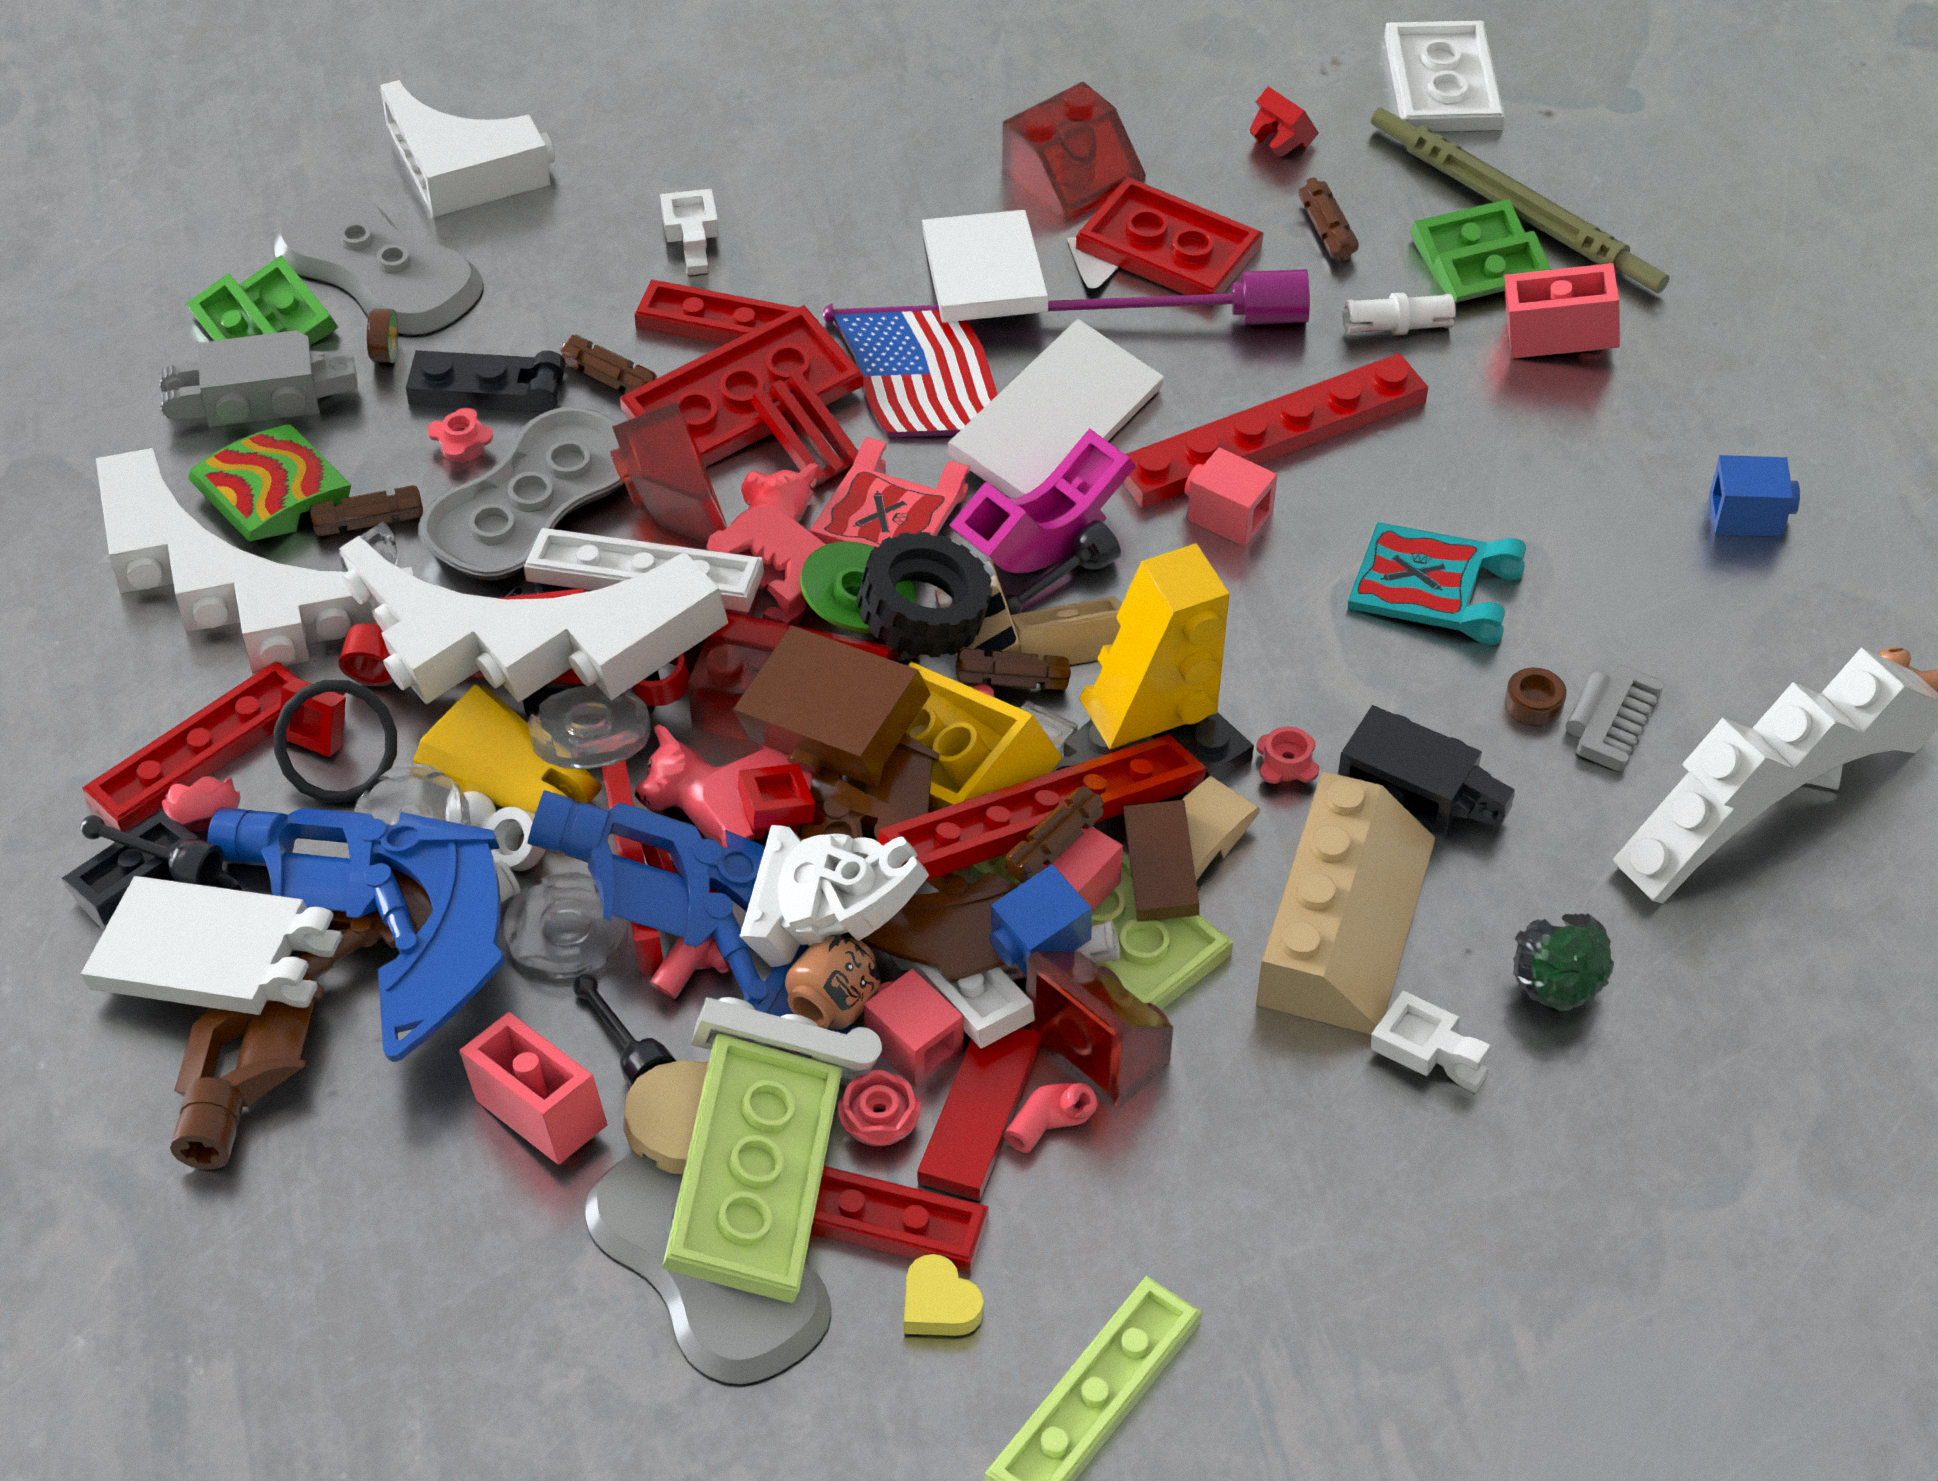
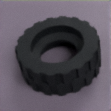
(917, 627)

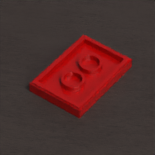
(1168, 240)

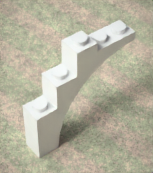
(215, 583)
(603, 634)
(1745, 769)

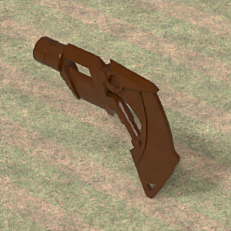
(934, 928)
(269, 1047)

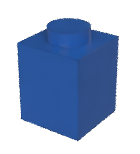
(1752, 496)
(1039, 917)

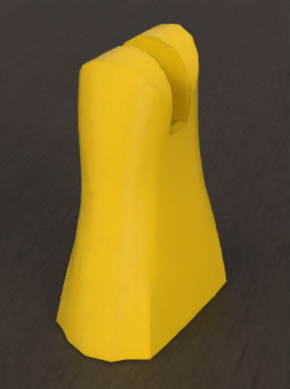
(490, 752)

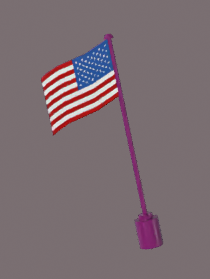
(936, 375)

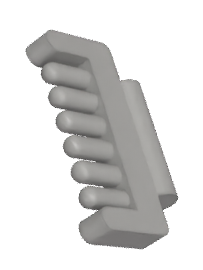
(1612, 715)

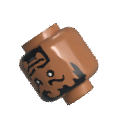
(833, 982)

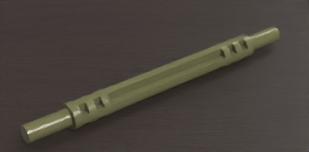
(1528, 204)

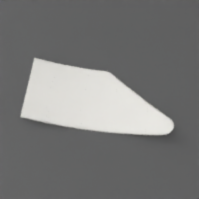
(1092, 269)

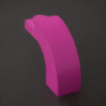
(1040, 526)

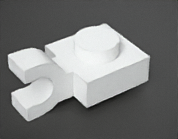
(691, 219)
(1424, 1035)

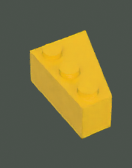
(1166, 651)

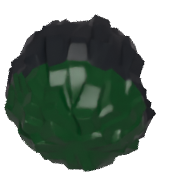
(1563, 963)

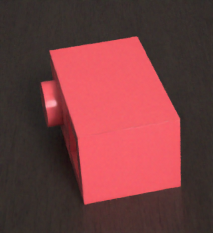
(1562, 311)
(534, 1087)

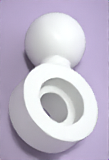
(508, 826)

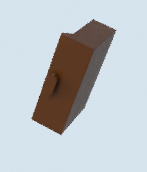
(831, 705)

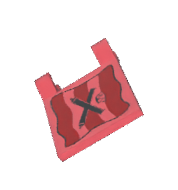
(880, 506)

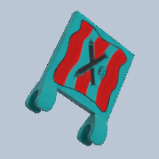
(1433, 577)

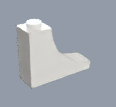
(465, 159)

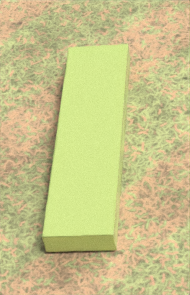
(1099, 1388)

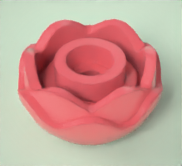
(198, 803)
(879, 1091)

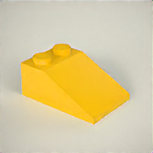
(978, 741)

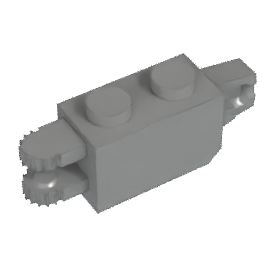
(255, 379)

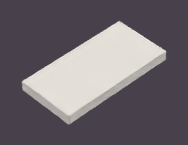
(1050, 406)

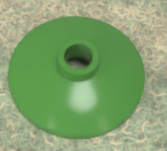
(832, 583)

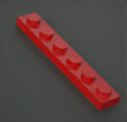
(1278, 426)
(1001, 819)

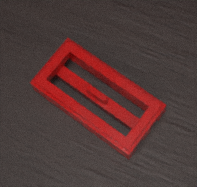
(819, 414)

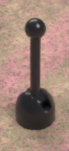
(1091, 549)
(190, 861)
(638, 1055)

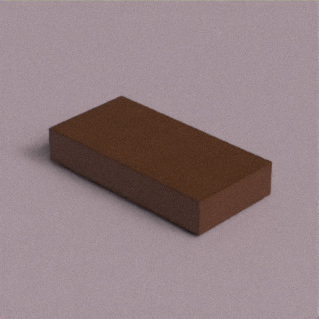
(1161, 860)

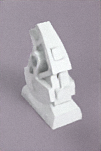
(825, 890)

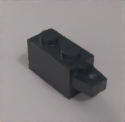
(1425, 772)

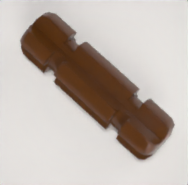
(1328, 219)
(604, 365)
(366, 510)
(1012, 669)
(1054, 834)

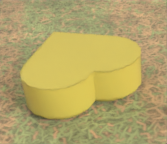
(940, 1300)

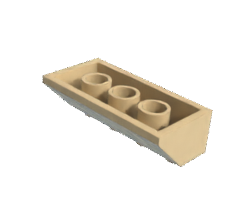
(1346, 907)

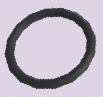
(285, 717)

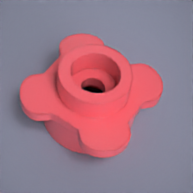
(460, 435)
(1290, 744)

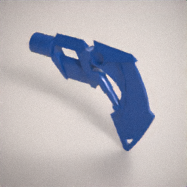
(450, 860)
(662, 898)

